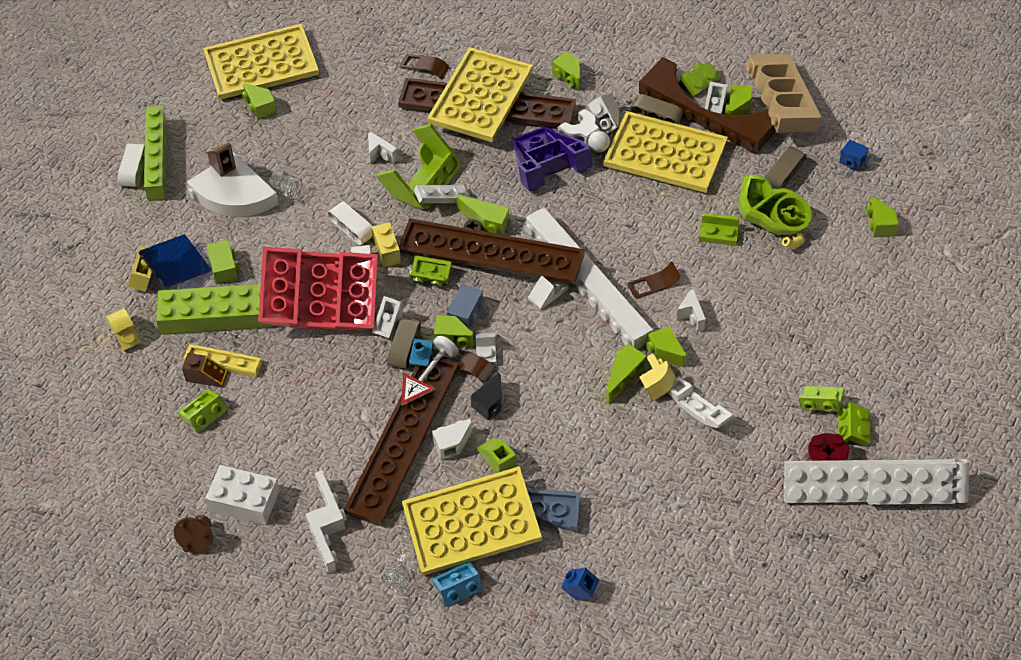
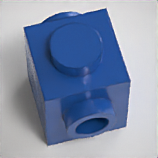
(854, 155)
(580, 583)

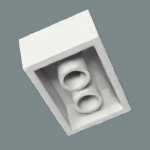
(242, 494)

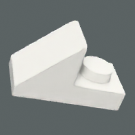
(716, 97)
(379, 147)
(546, 291)
(691, 309)
(387, 317)
(486, 346)

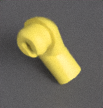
(795, 243)

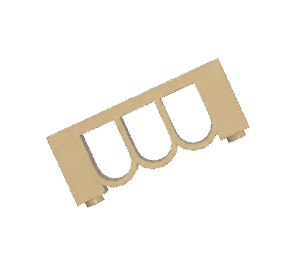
(784, 93)

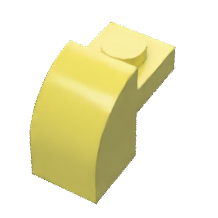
(123, 329)
(659, 379)

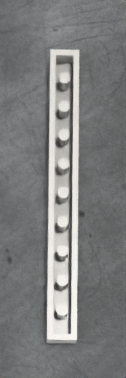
(594, 284)

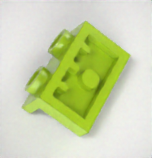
(719, 229)
(822, 398)
(203, 410)

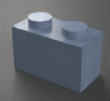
(467, 304)

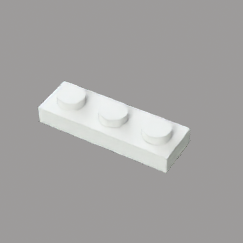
(439, 193)

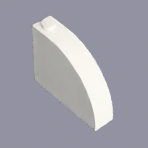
(235, 193)

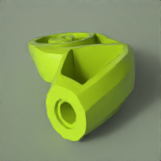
(773, 209)

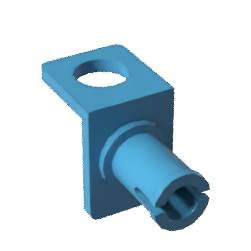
(421, 352)

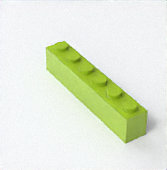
(155, 153)

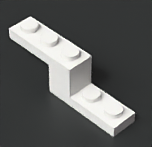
(326, 521)

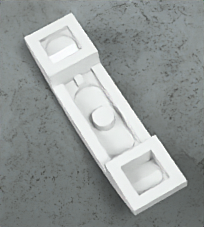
(696, 406)

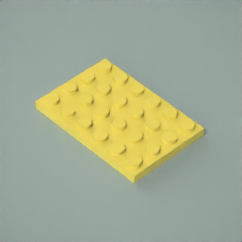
(261, 61)
(480, 94)
(665, 151)
(471, 521)

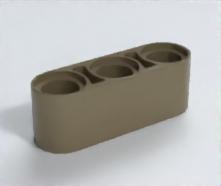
(657, 109)
(786, 167)
(402, 343)

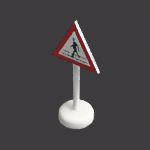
(416, 388)

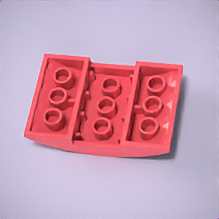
(317, 289)

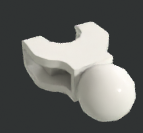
(587, 132)

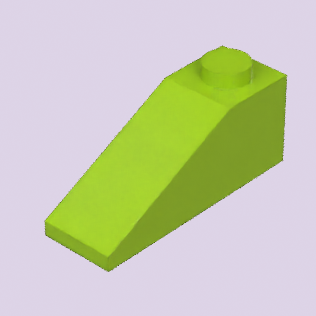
(491, 216)
(626, 367)

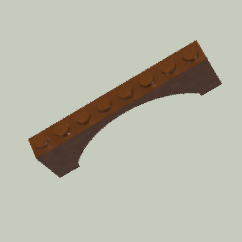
(747, 131)

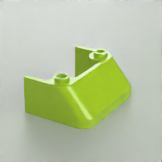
(438, 167)

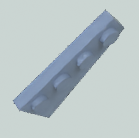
(556, 507)

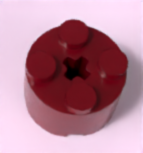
(827, 448)

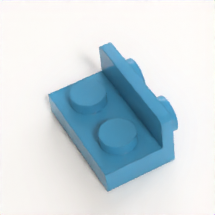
(458, 584)

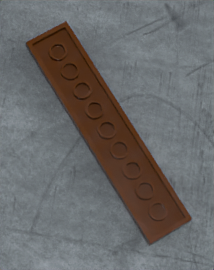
(527, 109)
(492, 251)
(399, 446)

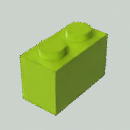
(222, 262)

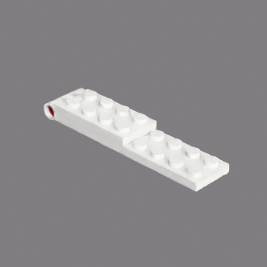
(877, 481)

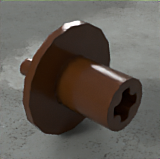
(194, 534)

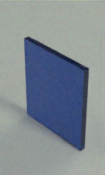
(174, 261)

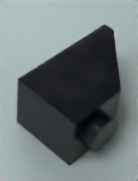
(488, 398)

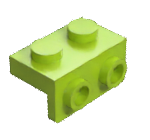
(699, 78)
(430, 270)
(854, 424)

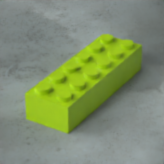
(209, 309)

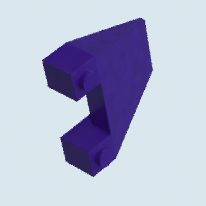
(548, 151)

